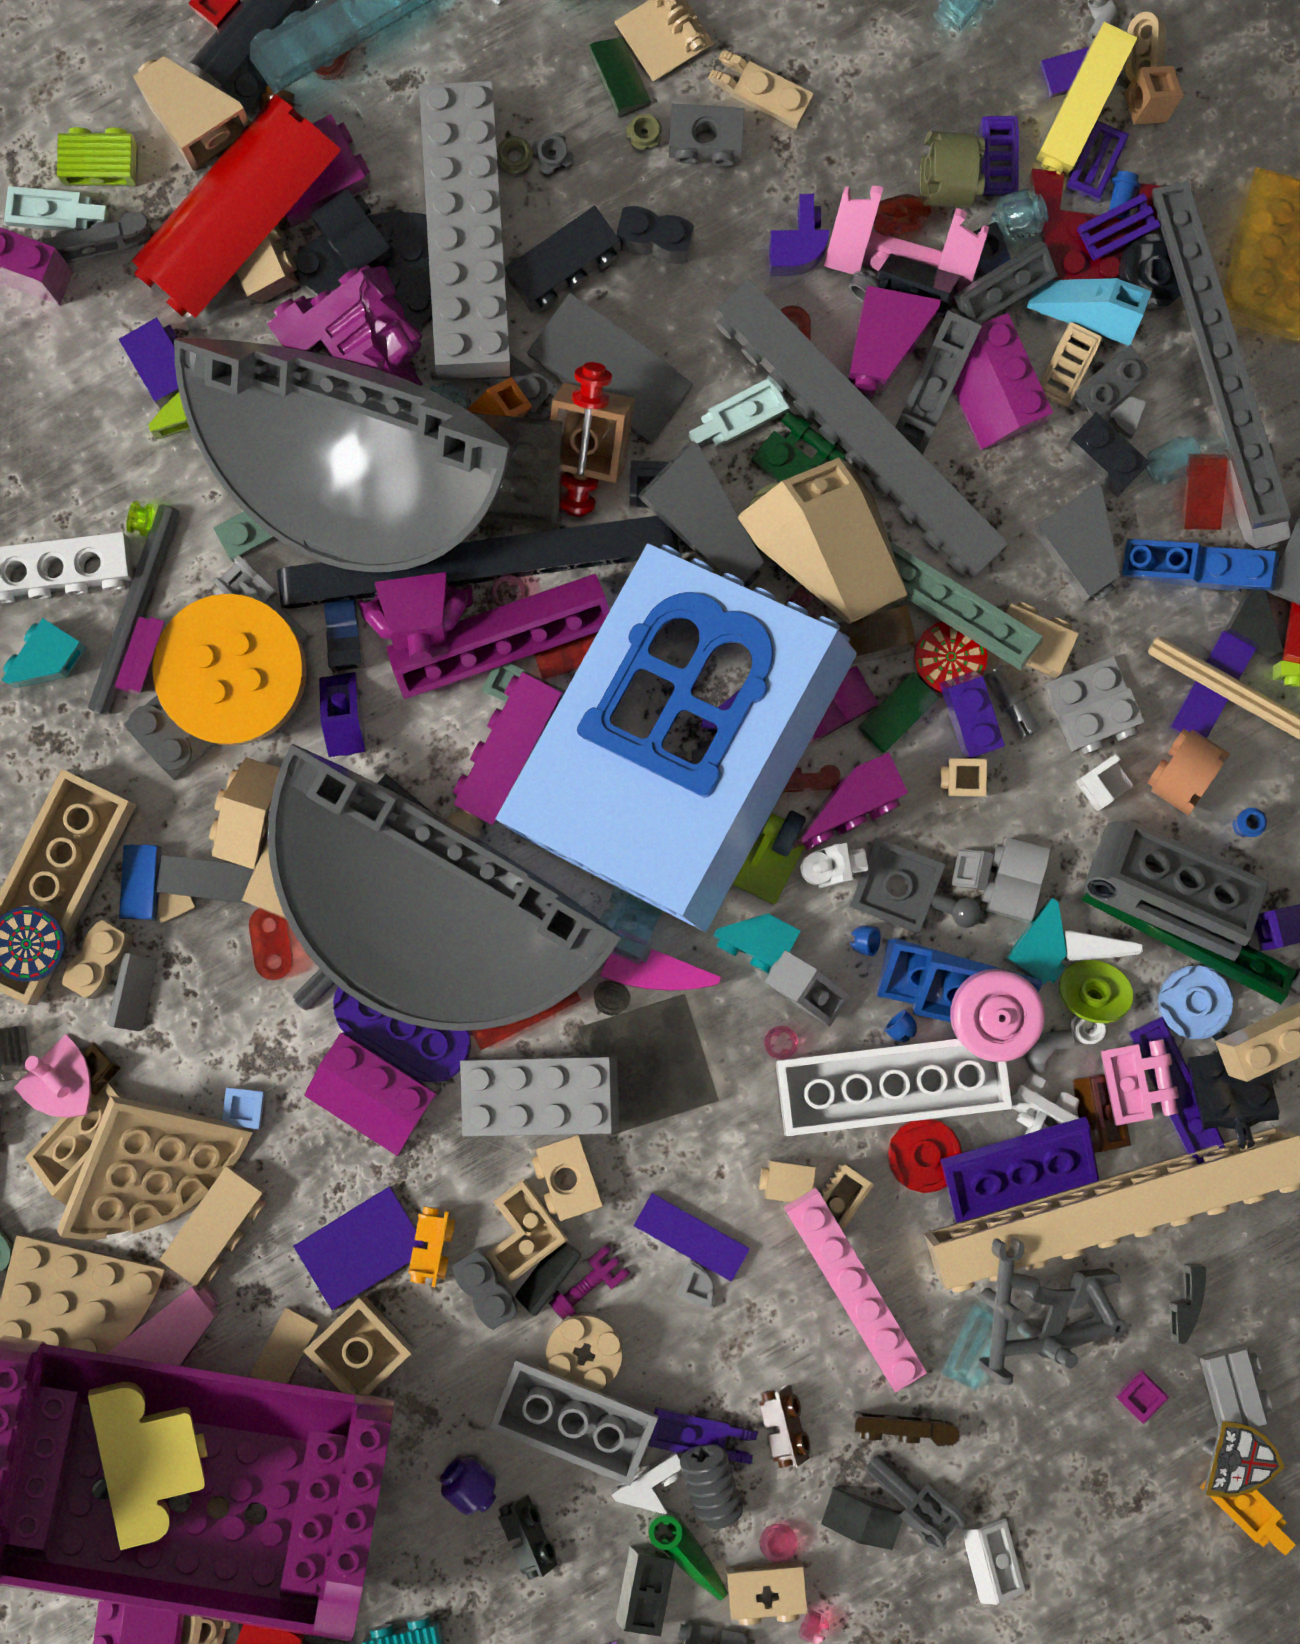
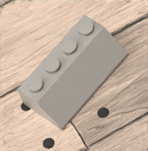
(573, 1422)

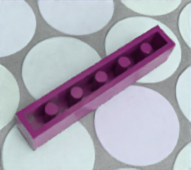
(505, 635)

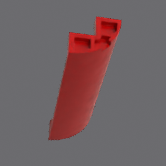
(234, 207)

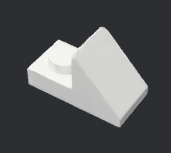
(642, 1489)

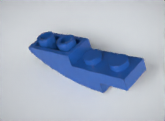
(1200, 566)

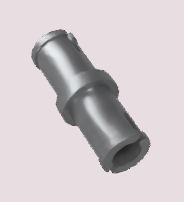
(1013, 701)

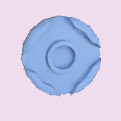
(1195, 1002)

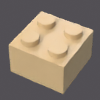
(359, 1349)

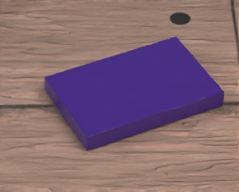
(359, 1247)

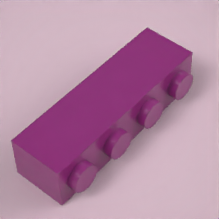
(508, 746)

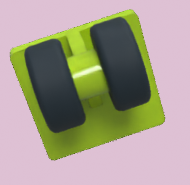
(772, 857)

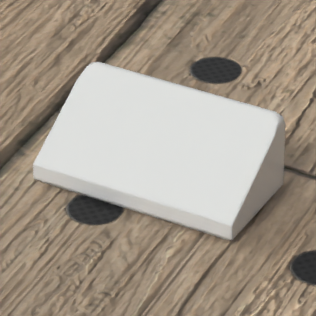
(993, 1561)

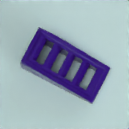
(1000, 124)

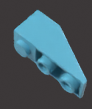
(1099, 305)

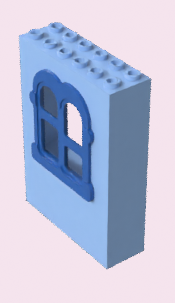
(627, 804)

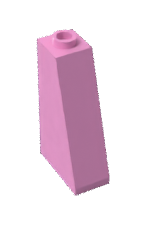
(173, 1331)

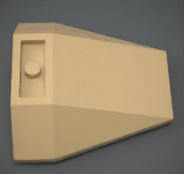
(829, 539)

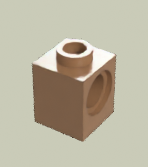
(1153, 94)

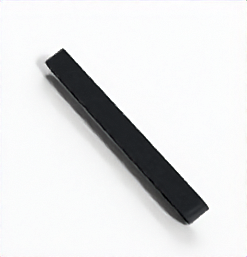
(486, 560)

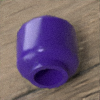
(468, 1486)

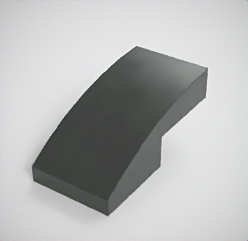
(1186, 1314)

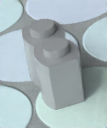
(1016, 879)

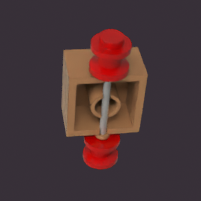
(593, 435)

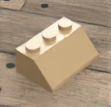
(64, 1148)

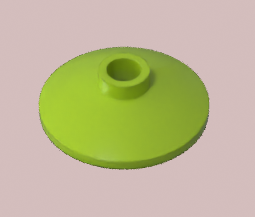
(1097, 980)

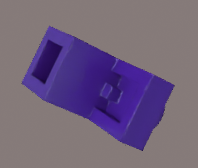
(801, 249)

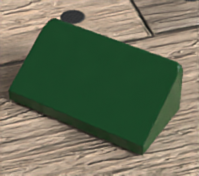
(619, 75)

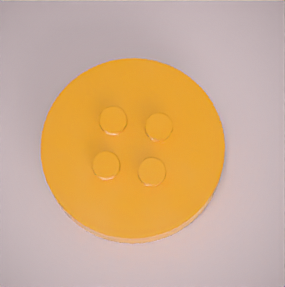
(229, 669)

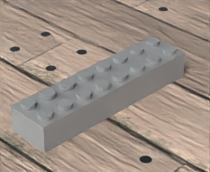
(464, 230)

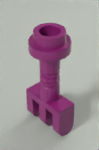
(564, 1303)

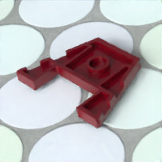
(1061, 233)

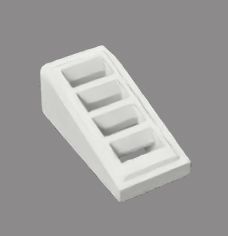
(1089, 946)

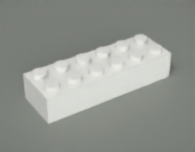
(888, 1086)

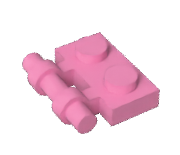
(1128, 1083)

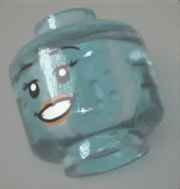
(1020, 215)

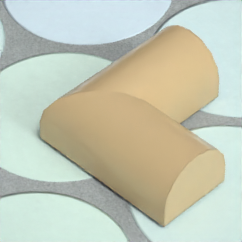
(534, 1233)

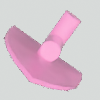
(58, 1081)

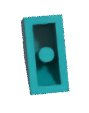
(1041, 945)

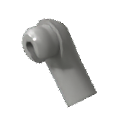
(1045, 1046)

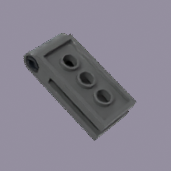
(1176, 887)

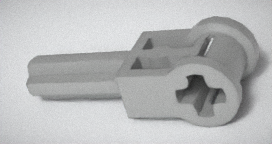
(245, 581)

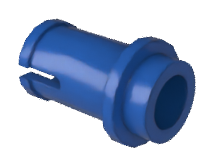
(1124, 190)
(1257, 820)

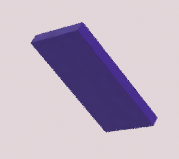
(1020, 1169)

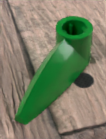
(686, 1552)

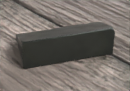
(547, 1278)

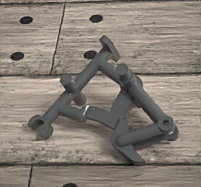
(1055, 1337)

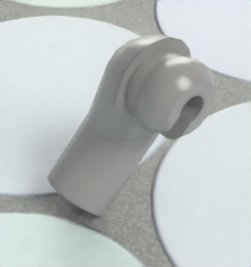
(1102, 12)

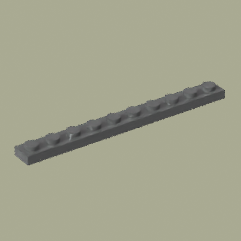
(1220, 355)

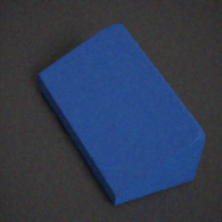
(140, 882)

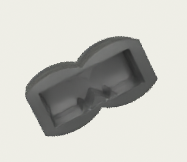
(491, 1297)

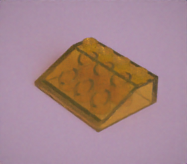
(1264, 257)

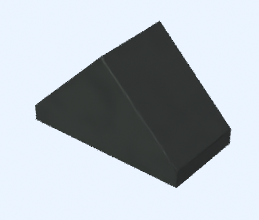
(1255, 624)
(861, 1519)

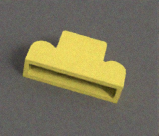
(144, 1460)

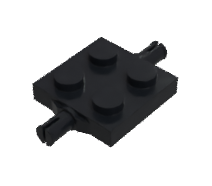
(1228, 1100)

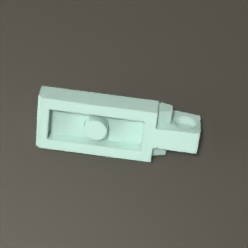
(51, 209)
(740, 414)

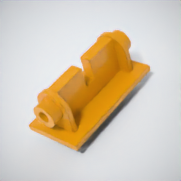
(430, 1261)

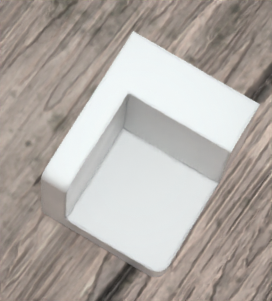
(1104, 783)

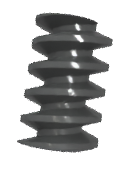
(711, 1485)

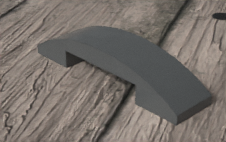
(937, 379)

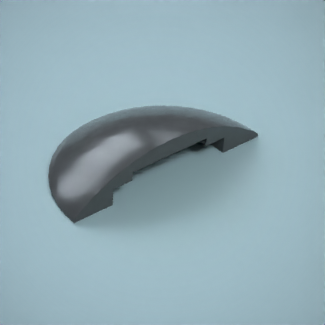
(339, 453)
(418, 908)

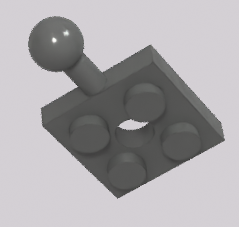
(922, 881)

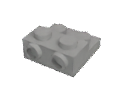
(1094, 706)

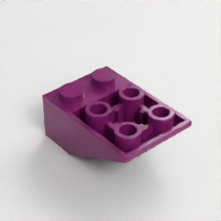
(864, 791)

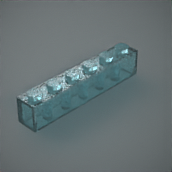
(320, 35)

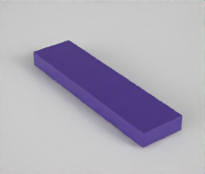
(1187, 1120)

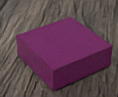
(1142, 1396)

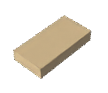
(285, 1347)

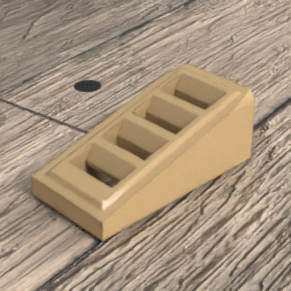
(1083, 337)

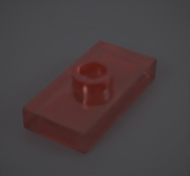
(563, 657)

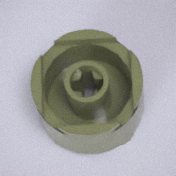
(951, 169)

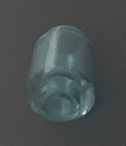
(1171, 459)

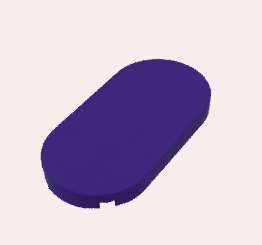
(417, 1050)

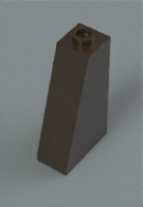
(880, 634)

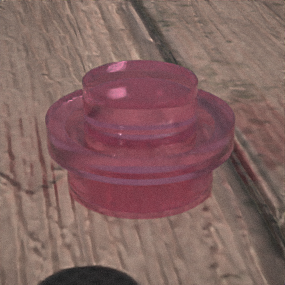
(778, 1542)

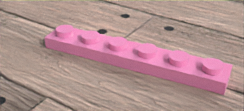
(855, 1289)

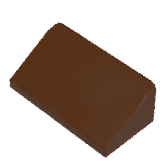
(1096, 1107)

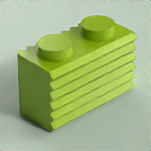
(96, 157)

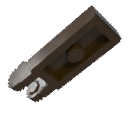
(907, 1428)

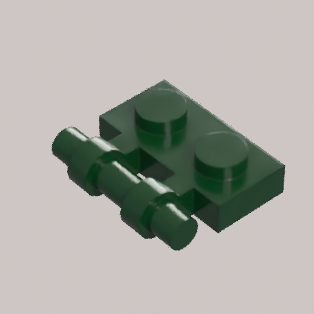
(783, 460)

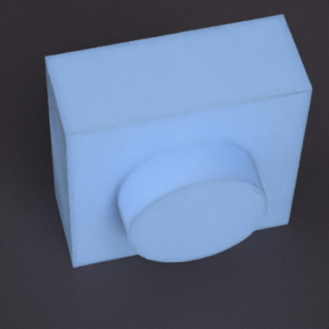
(243, 1107)

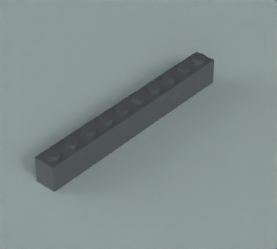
(859, 428)

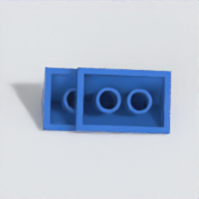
(927, 977)

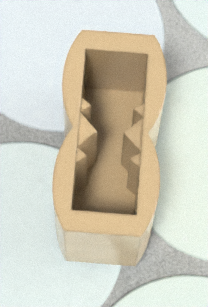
(101, 951)

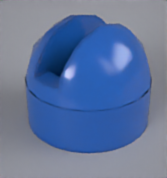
(866, 940)
(901, 1027)

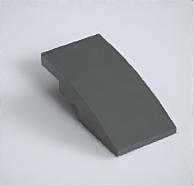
(583, 335)

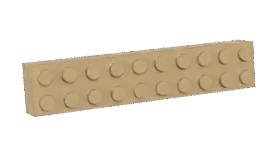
(1118, 1207)

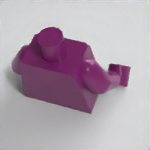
(416, 612)

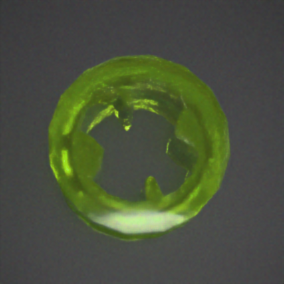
(139, 518)

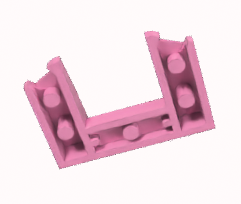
(856, 244)

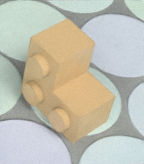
(244, 813)

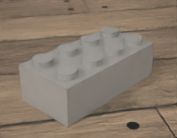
(539, 1095)

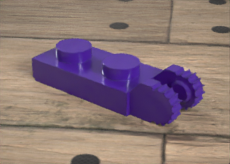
(682, 1431)

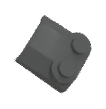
(164, 739)

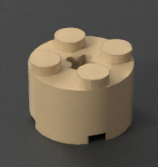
(604, 1342)

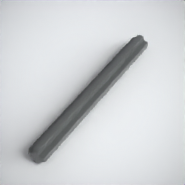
(133, 607)

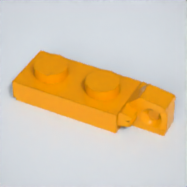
(1256, 1518)

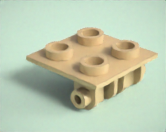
(663, 35)

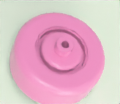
(997, 1015)

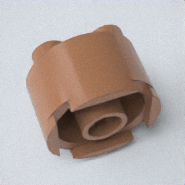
(1189, 771)

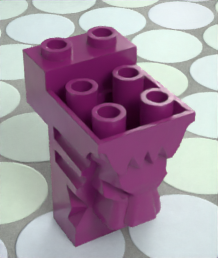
(354, 322)

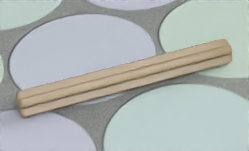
(1226, 685)

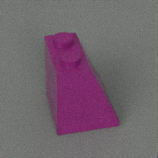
(886, 336)

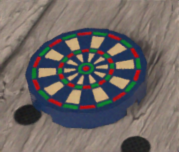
(30, 944)

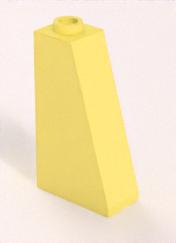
(1085, 98)

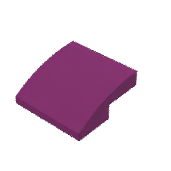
(139, 655)

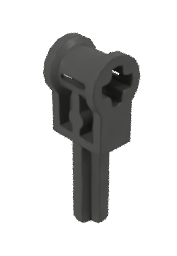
(923, 1508)

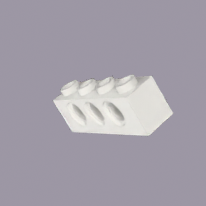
(113, 572)

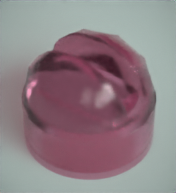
(811, 1627)

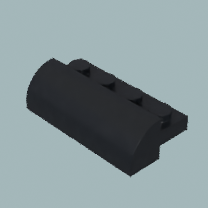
(226, 55)

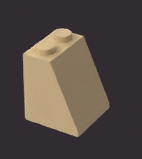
(192, 111)

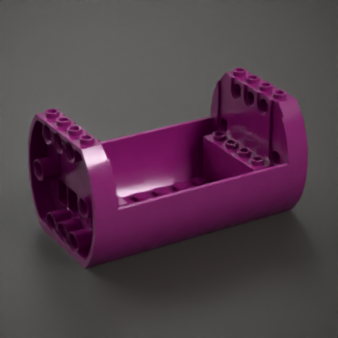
(289, 1447)

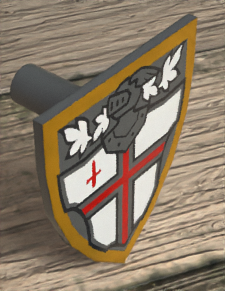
(1240, 1461)

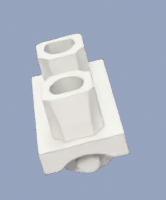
(833, 865)
(1039, 1112)

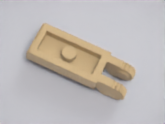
(763, 90)

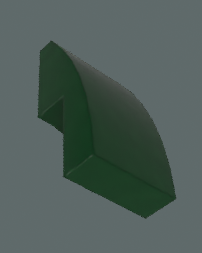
(898, 712)

